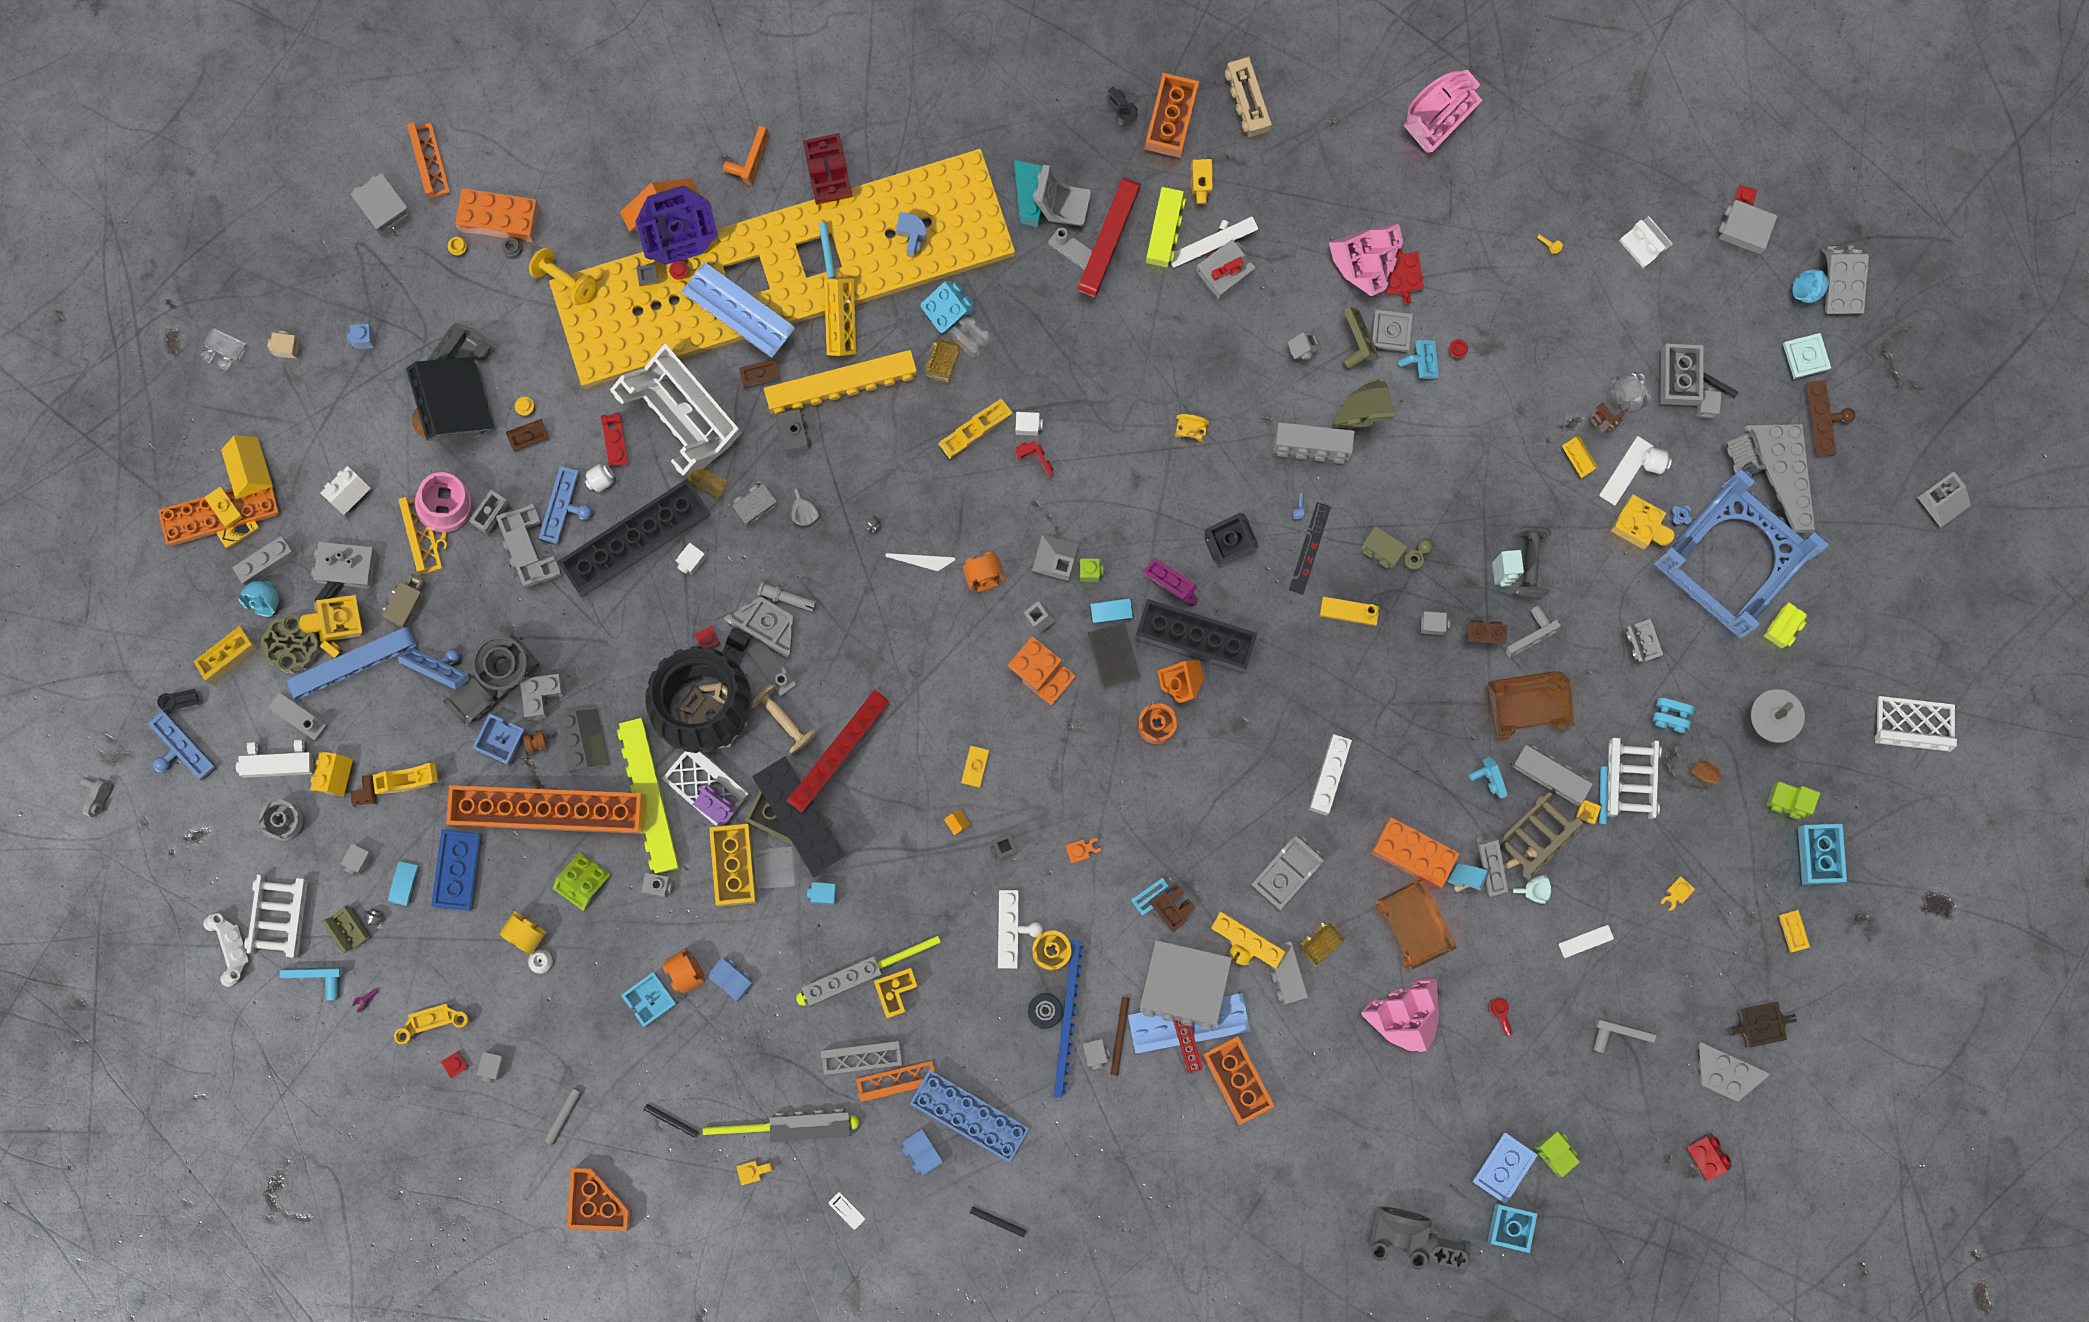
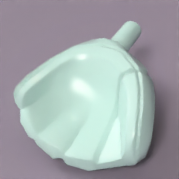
(1537, 889)

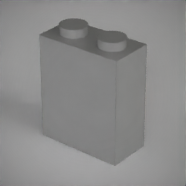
(380, 203)
(1747, 226)
(1222, 256)

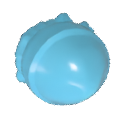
(1810, 286)

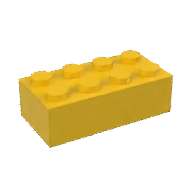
(732, 865)

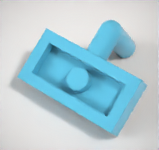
(1426, 359)
(1492, 772)

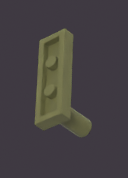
(1363, 338)

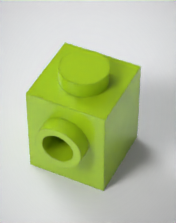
(1090, 570)

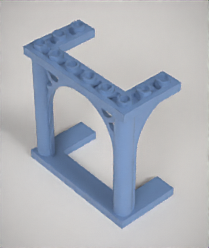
(1802, 551)

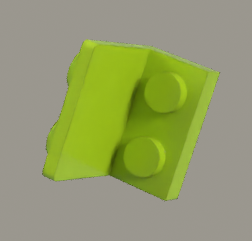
(580, 881)

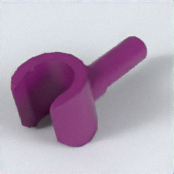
(362, 1001)

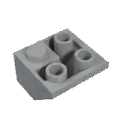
(1055, 557)

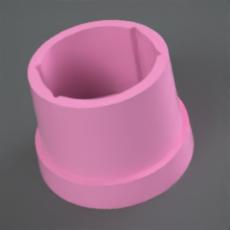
(427, 500)

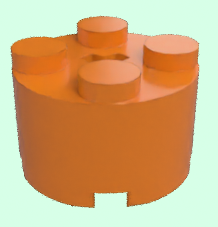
(983, 572)
(1146, 725)
(684, 971)

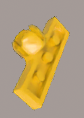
(1247, 942)

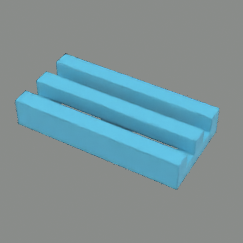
(1138, 906)

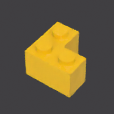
(891, 987)

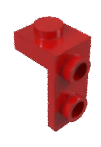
(1024, 450)

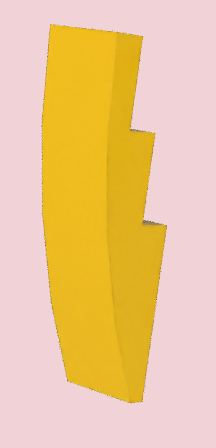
(975, 428)

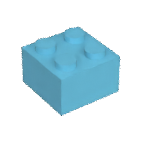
(1512, 1228)

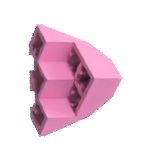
(1368, 256)
(1407, 1015)

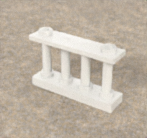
(1616, 768)
(293, 927)

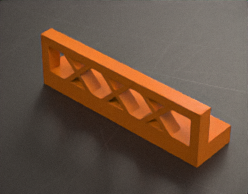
(421, 159)
(903, 1087)

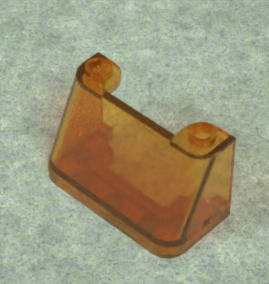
(1531, 702)
(1416, 924)

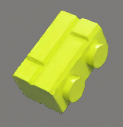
(1785, 626)

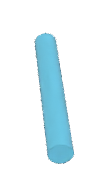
(827, 250)
(1603, 795)

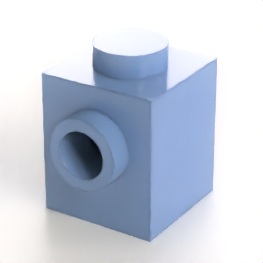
(361, 336)

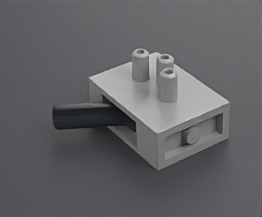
(342, 566)

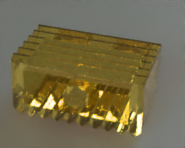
(942, 360)
(1321, 944)

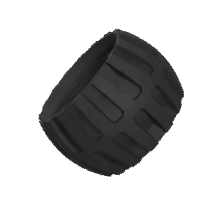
(688, 665)

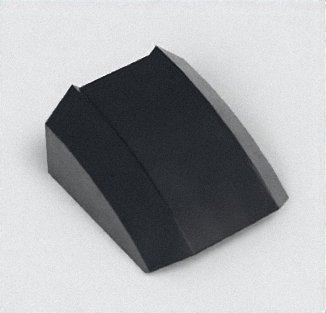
(1230, 538)

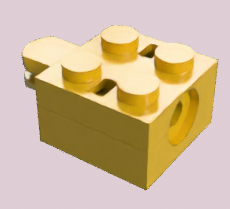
(1641, 523)
(334, 621)

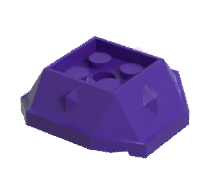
(686, 238)

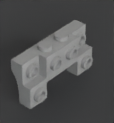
(518, 542)

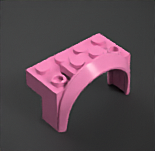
(1433, 99)

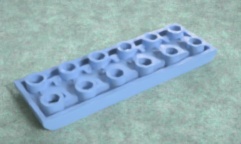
(738, 310)
(1156, 1033)

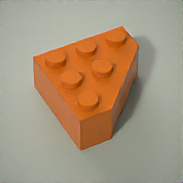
(633, 209)
(594, 1203)

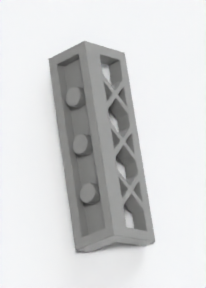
(858, 1050)

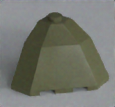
(1365, 406)

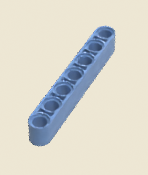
(351, 663)

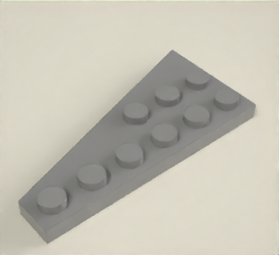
(1787, 470)

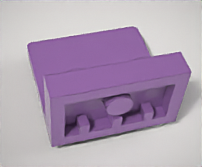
(714, 805)

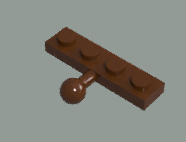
(1822, 418)

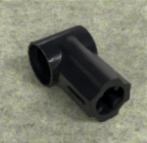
(180, 700)

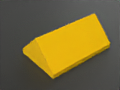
(246, 465)
(225, 655)

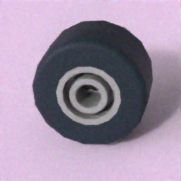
(1045, 1011)

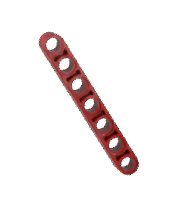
(1109, 237)

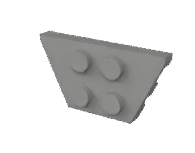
(765, 623)
(1727, 1074)

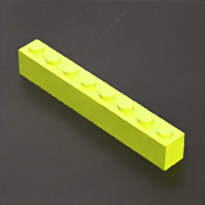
(645, 781)

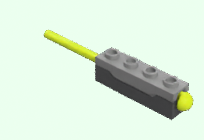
(855, 975)
(797, 1126)

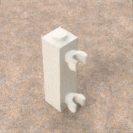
(275, 764)

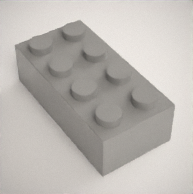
(1313, 442)

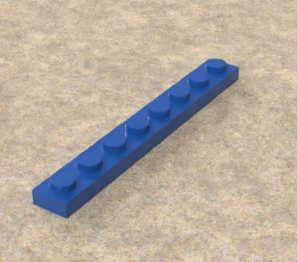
(1068, 1027)

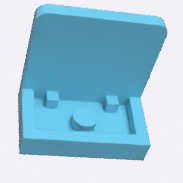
(947, 305)

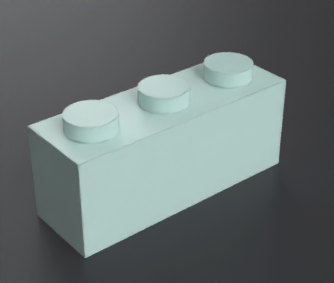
(1507, 568)

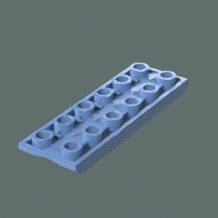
(969, 1116)

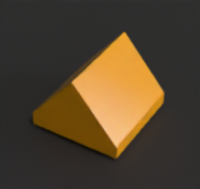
(957, 822)

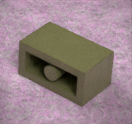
(1383, 547)

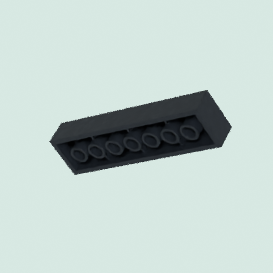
(633, 537)

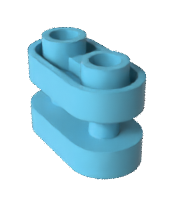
(1679, 723)

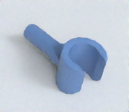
(1298, 513)

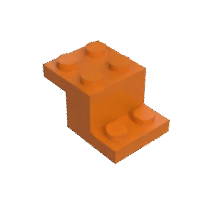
(1041, 671)

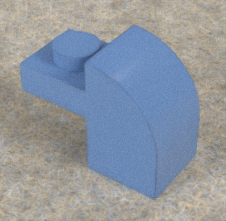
(912, 228)

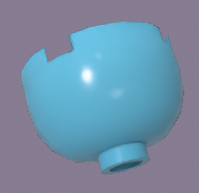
(261, 597)

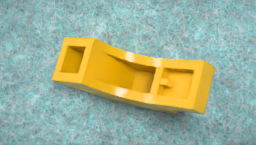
(406, 779)

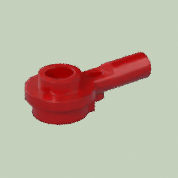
(1499, 1008)

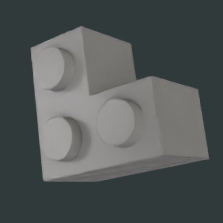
(535, 692)

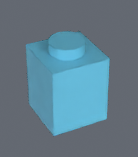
(822, 893)

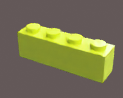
(1164, 227)

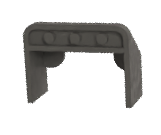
(462, 342)

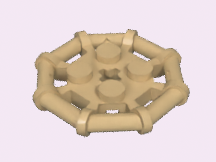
(704, 705)

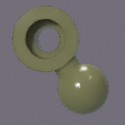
(1424, 546)

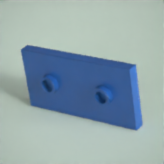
(456, 870)

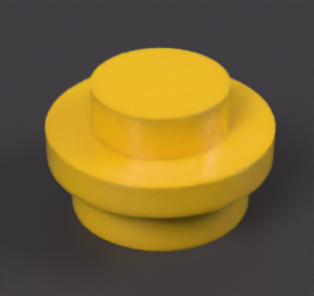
(457, 246)
(524, 406)

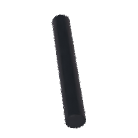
(1719, 385)
(671, 1121)
(998, 1222)

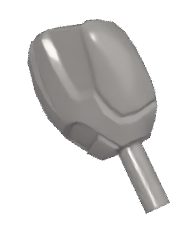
(803, 511)

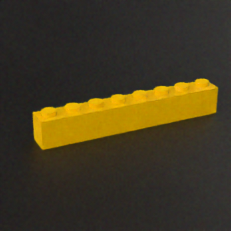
(840, 382)

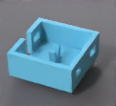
(657, 993)

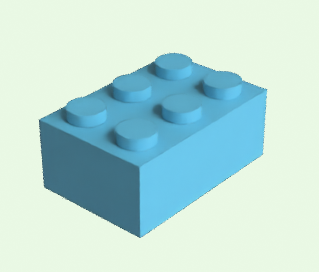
(1822, 854)

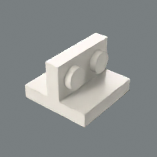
(1645, 242)

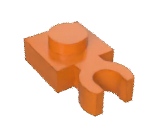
(1079, 851)

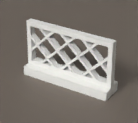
(1918, 739)
(713, 770)

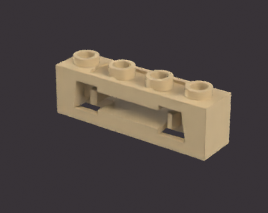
(1256, 125)

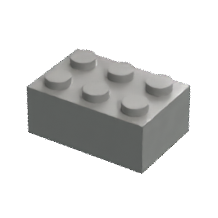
(1681, 374)

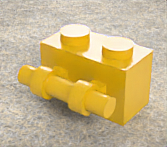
(331, 774)

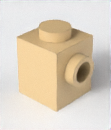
(283, 344)

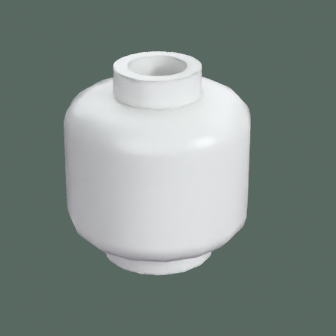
(1656, 460)
(599, 477)

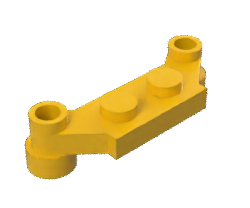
(428, 1020)

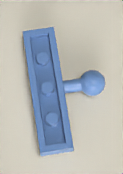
(560, 505)
(434, 668)
(180, 746)

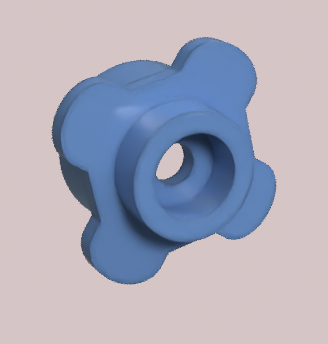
(1677, 518)

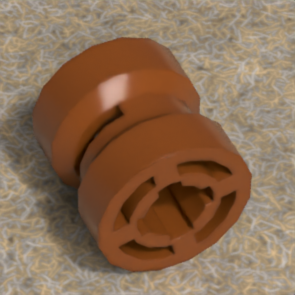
(535, 741)

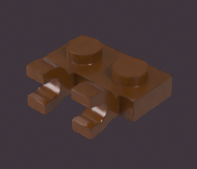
(1168, 910)

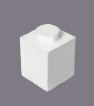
(1028, 423)
(690, 559)

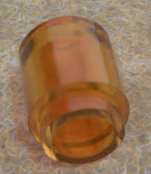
(1706, 772)

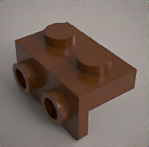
(1604, 419)
(1486, 632)

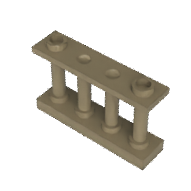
(1544, 854)

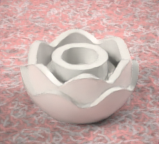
(546, 963)

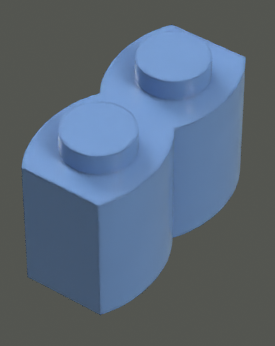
(730, 979)
(922, 1152)

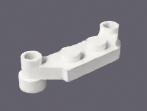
(231, 946)

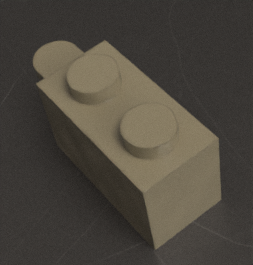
(404, 601)

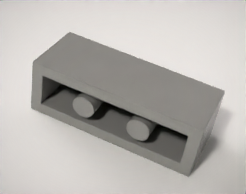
(264, 561)
(1289, 977)

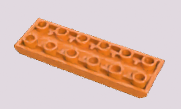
(197, 519)

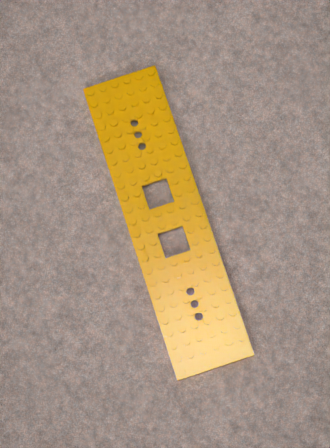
(963, 236)

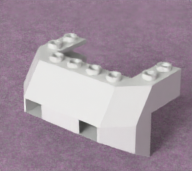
(682, 406)

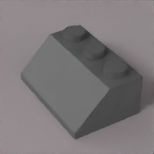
(582, 740)

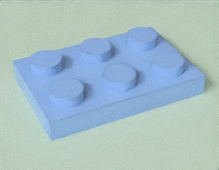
(1504, 1168)

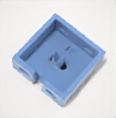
(492, 736)

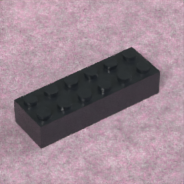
(1196, 635)
(806, 829)

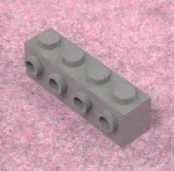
(1552, 775)

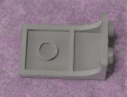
(1060, 201)
(1846, 279)
(1288, 872)

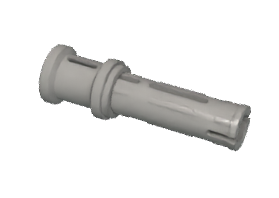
(777, 593)

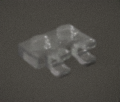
(223, 344)

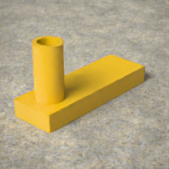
(1349, 611)

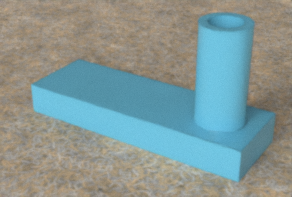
(329, 973)

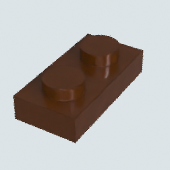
(759, 373)
(527, 434)

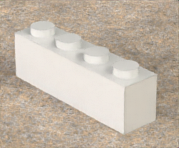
(1330, 775)

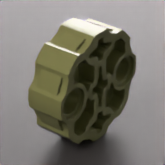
(278, 657)

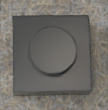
(647, 275)

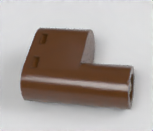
(365, 796)

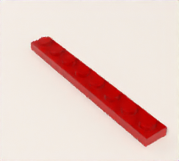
(837, 751)

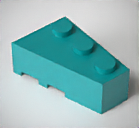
(1026, 182)

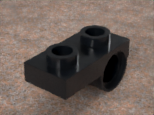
(1118, 99)
(736, 644)

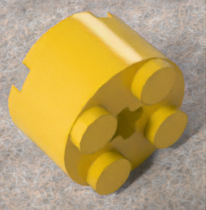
(522, 933)
(1061, 945)

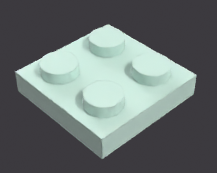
(1807, 355)

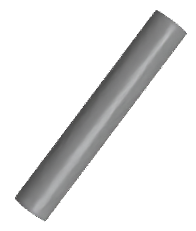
(562, 1116)

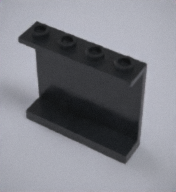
(449, 397)

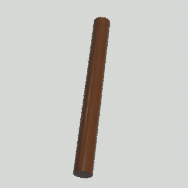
(1120, 1036)

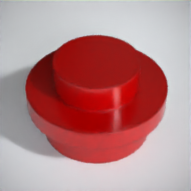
(678, 270)
(1458, 348)

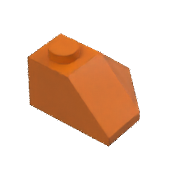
(1182, 680)

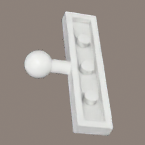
(1009, 929)

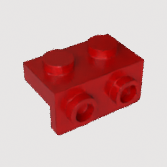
(1710, 1157)

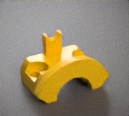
(1191, 426)

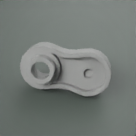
(99, 792)

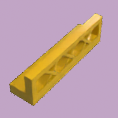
(836, 316)
(414, 540)

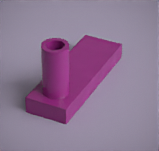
(1171, 581)

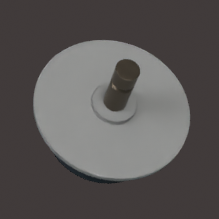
(1777, 715)

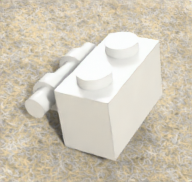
(345, 490)

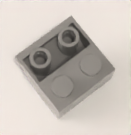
(1946, 499)

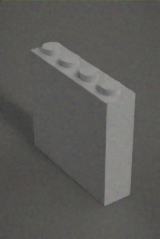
(1185, 985)

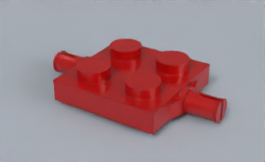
(1405, 276)

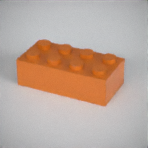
(1171, 115)
(497, 215)
(1415, 853)
(1238, 1080)

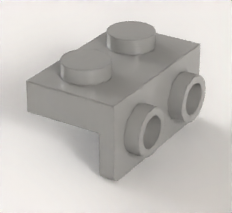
(1645, 641)

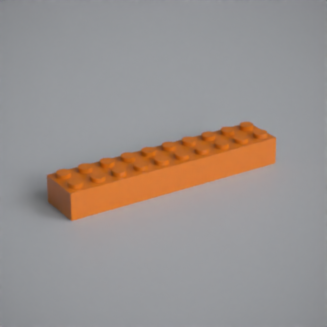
(546, 809)

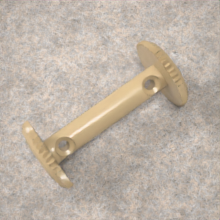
(785, 721)

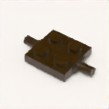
(1763, 1024)

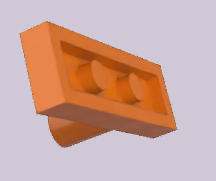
(754, 158)

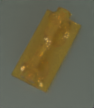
(707, 482)

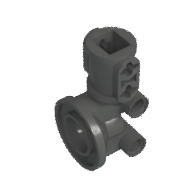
(478, 694)
(1412, 1232)

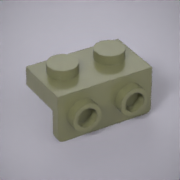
(346, 929)

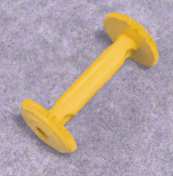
(582, 289)

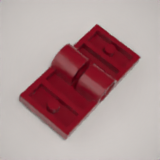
(827, 168)

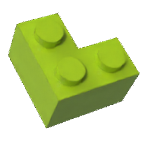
(1797, 802)
(1557, 1153)

